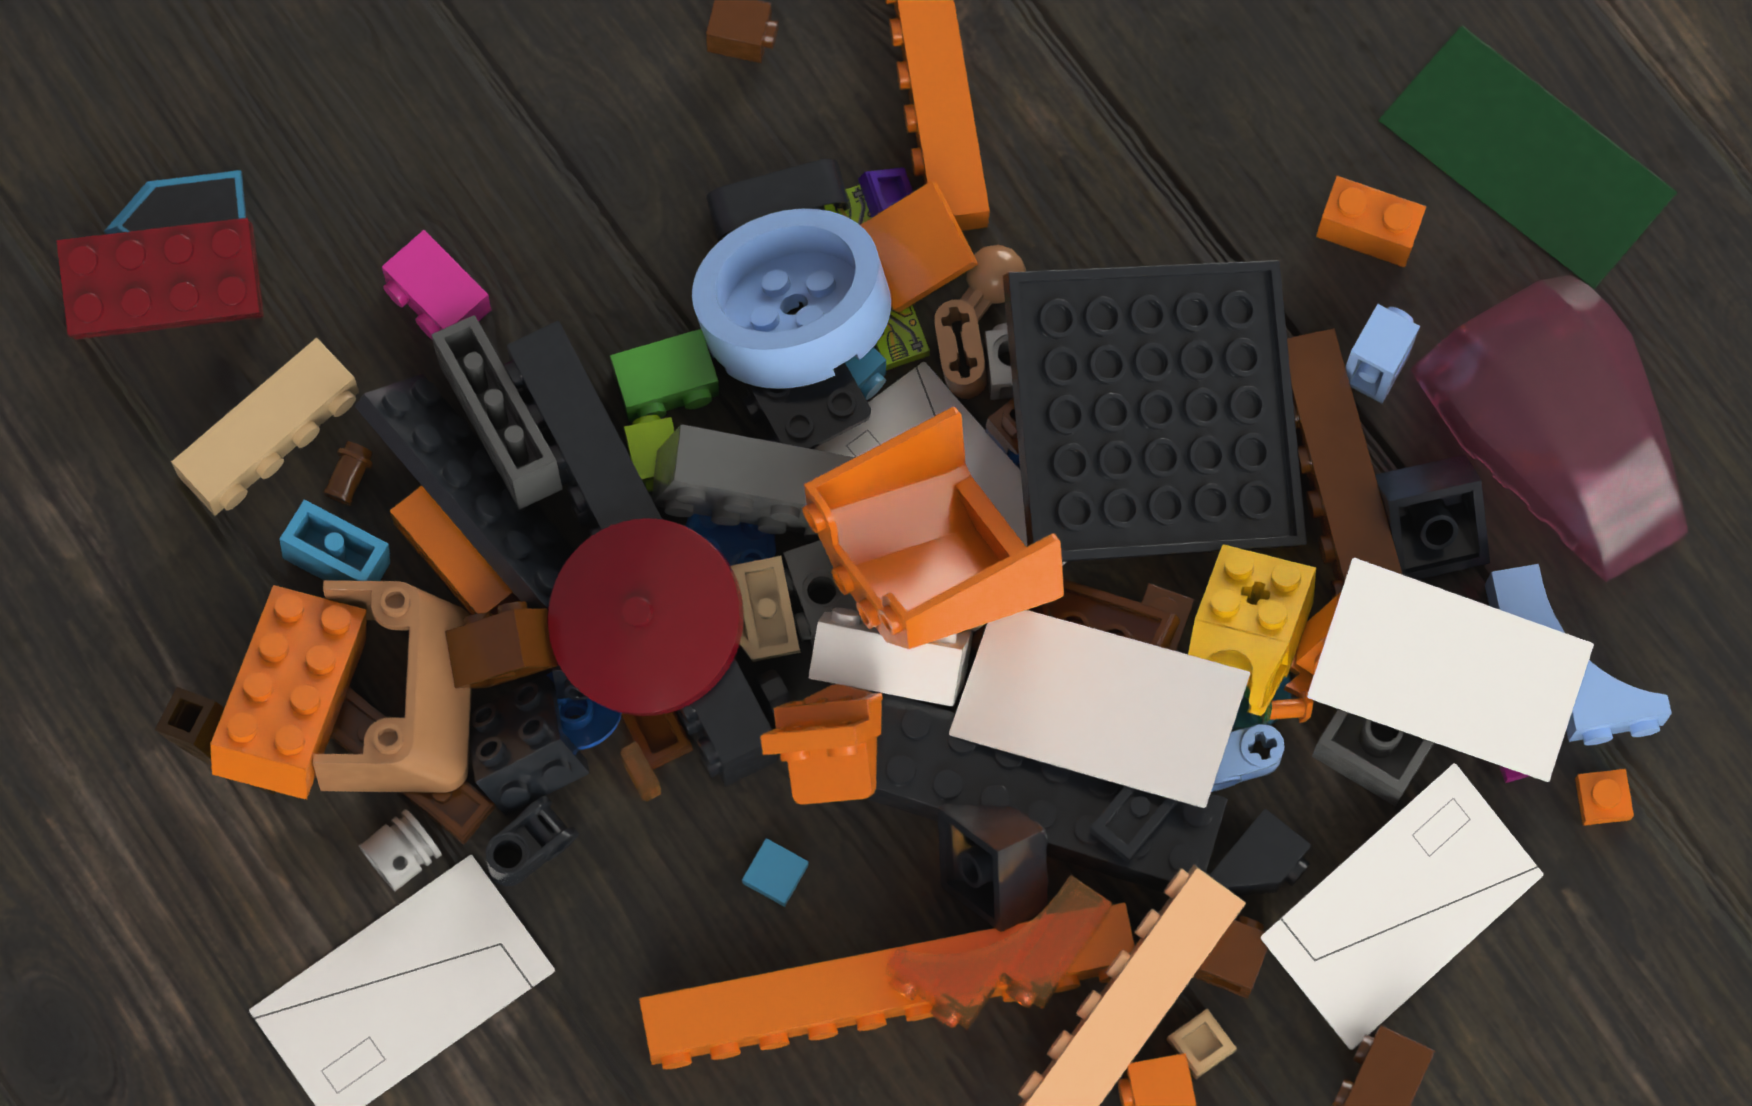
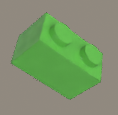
(665, 376)

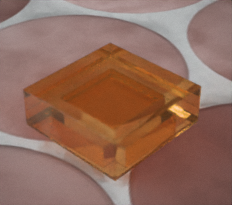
(640, 772)

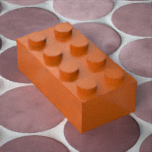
(288, 692)

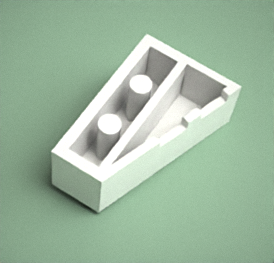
(861, 658)

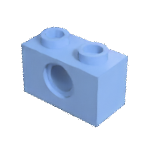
(1381, 351)

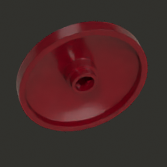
(645, 617)

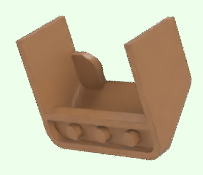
(432, 742)

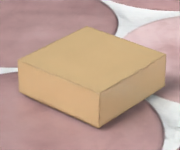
(1202, 1042)

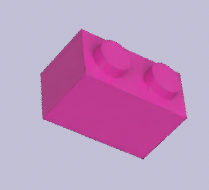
(433, 285)

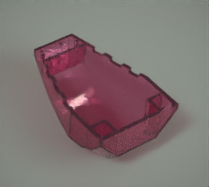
(1564, 419)

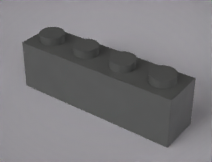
(497, 412)

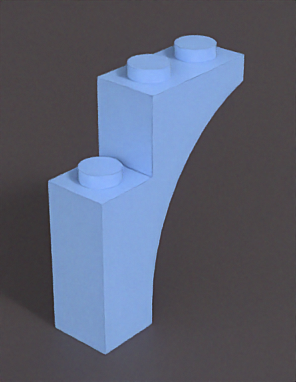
(1603, 703)

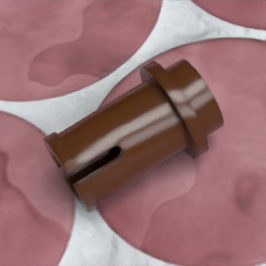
(348, 472)

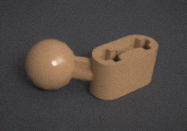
(984, 289)

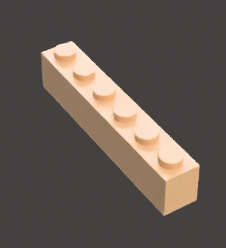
(1137, 995)

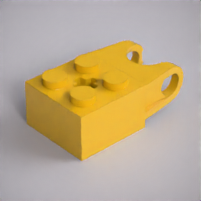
(1254, 618)

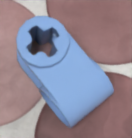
(1241, 765)

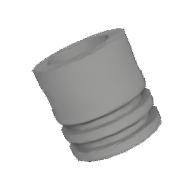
(400, 850)

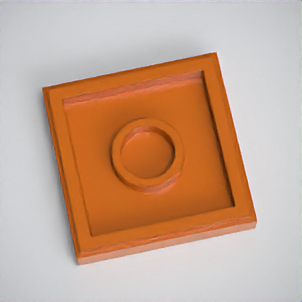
(919, 245)

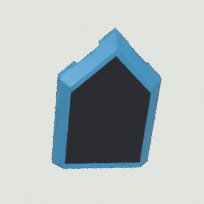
(183, 202)

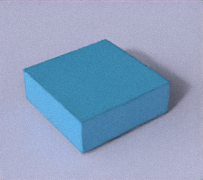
(775, 872)

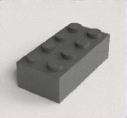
(738, 479)
(1372, 754)

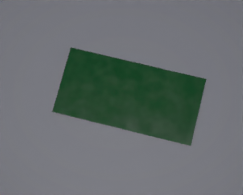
(1528, 156)

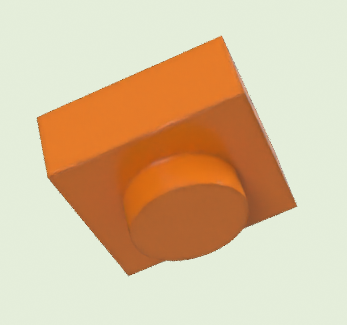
(1604, 797)

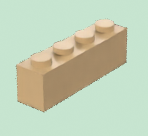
(266, 427)

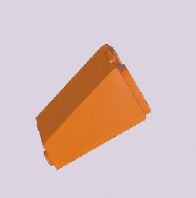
(925, 540)

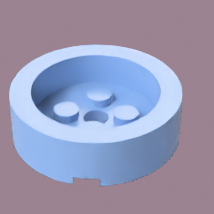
(771, 267)

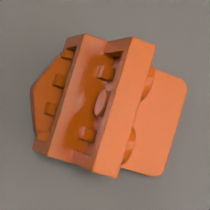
(828, 743)

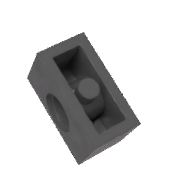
(804, 571)

